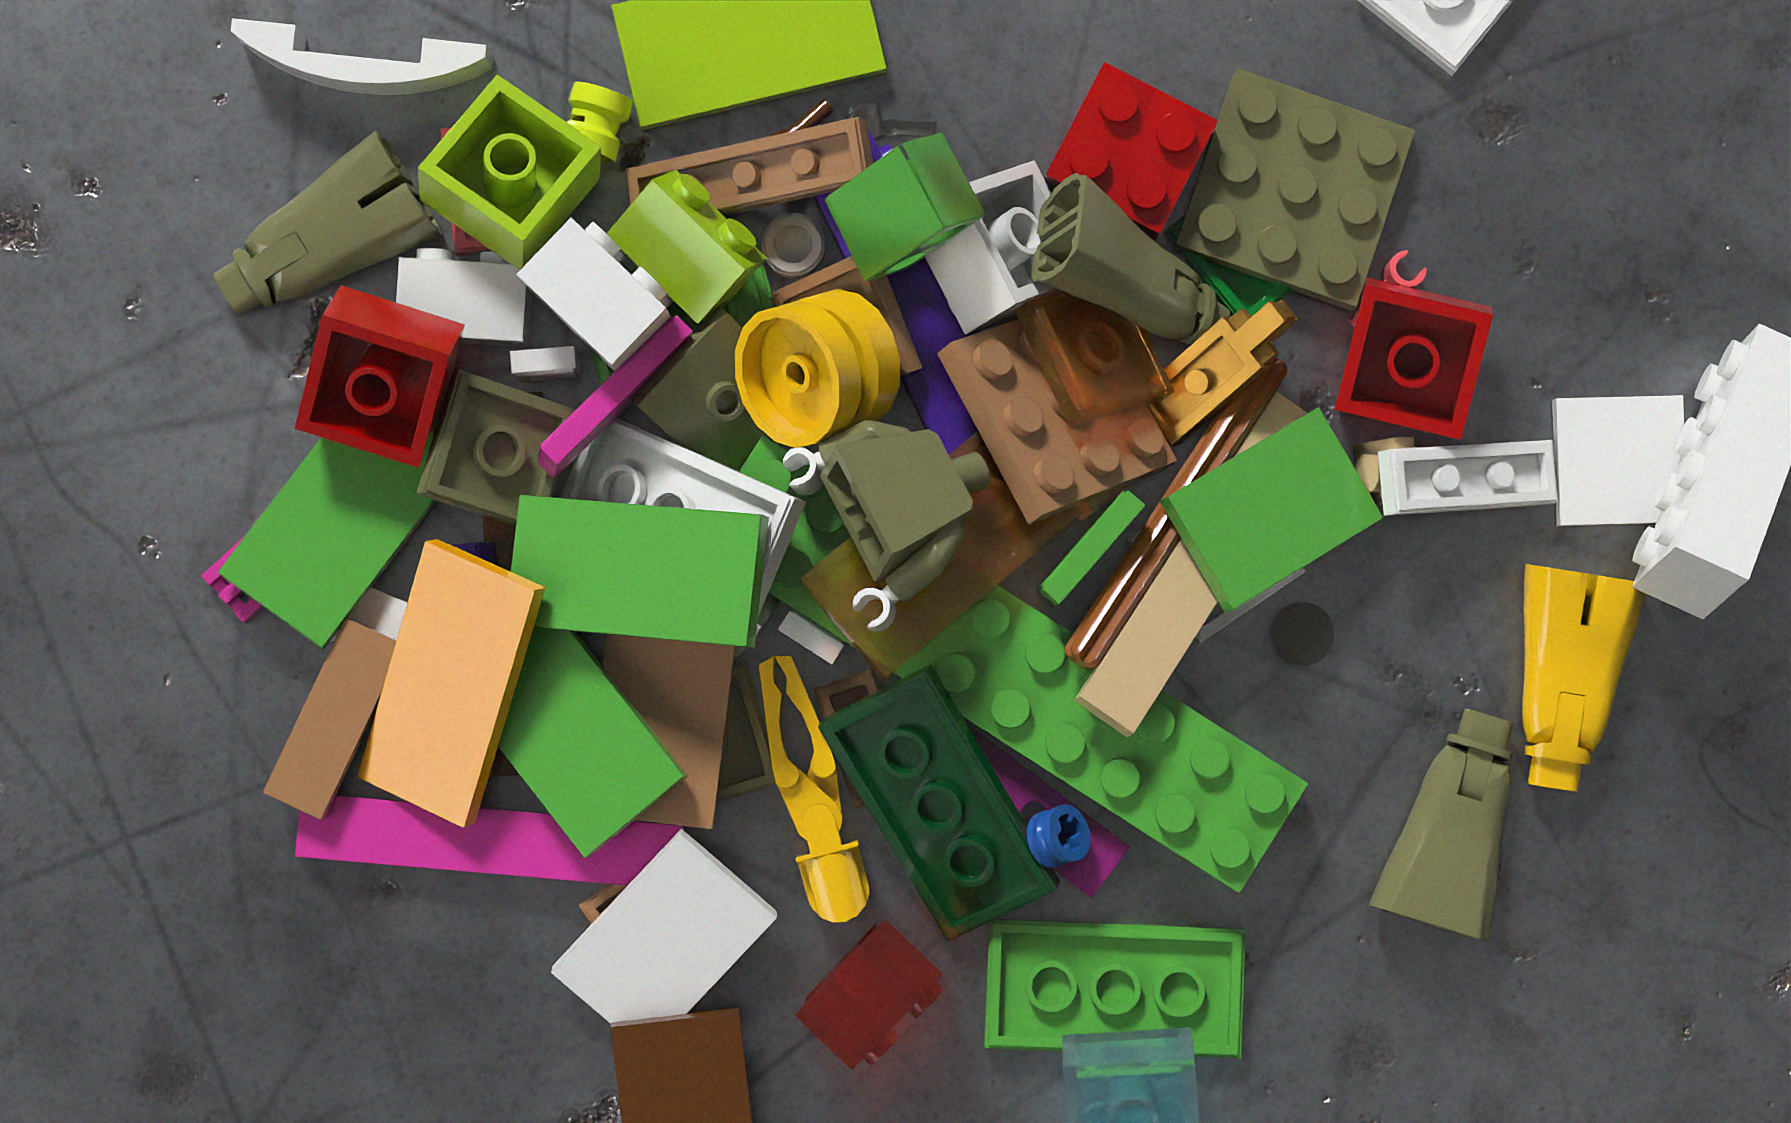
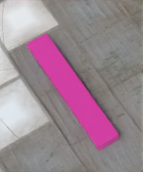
(496, 844)

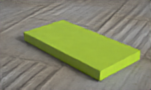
(736, 53)

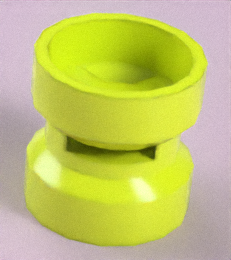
(598, 115)

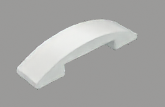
(440, 65)

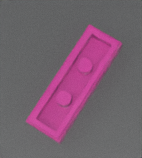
(611, 397)

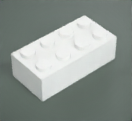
(1725, 480)

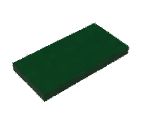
(938, 803)

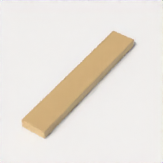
(1164, 619)

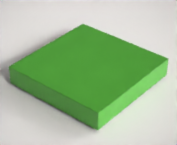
(1089, 548)

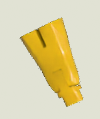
(1573, 661)

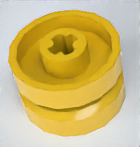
(816, 367)

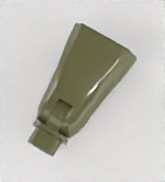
(339, 224)
(1109, 261)
(1454, 834)

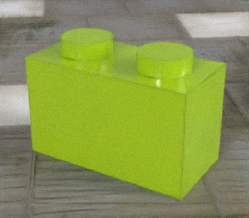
(687, 244)

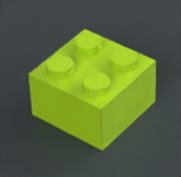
(509, 172)

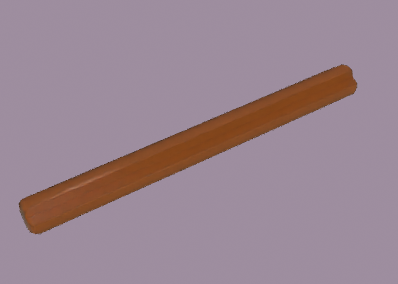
(1158, 534)

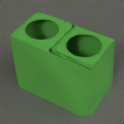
(904, 207)

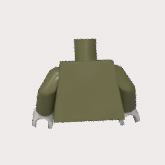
(897, 501)

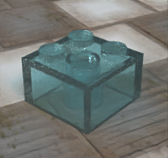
(1130, 1077)

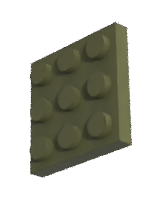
(1294, 189)

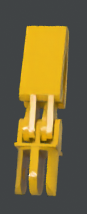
(832, 869)

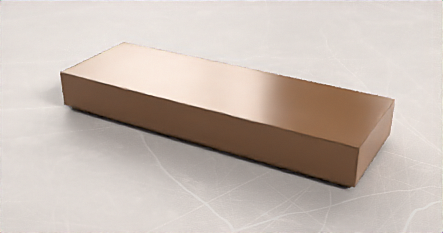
(332, 720)

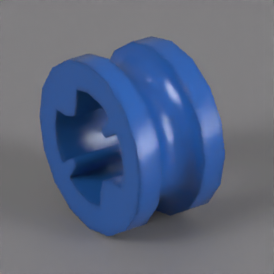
(1073, 834)

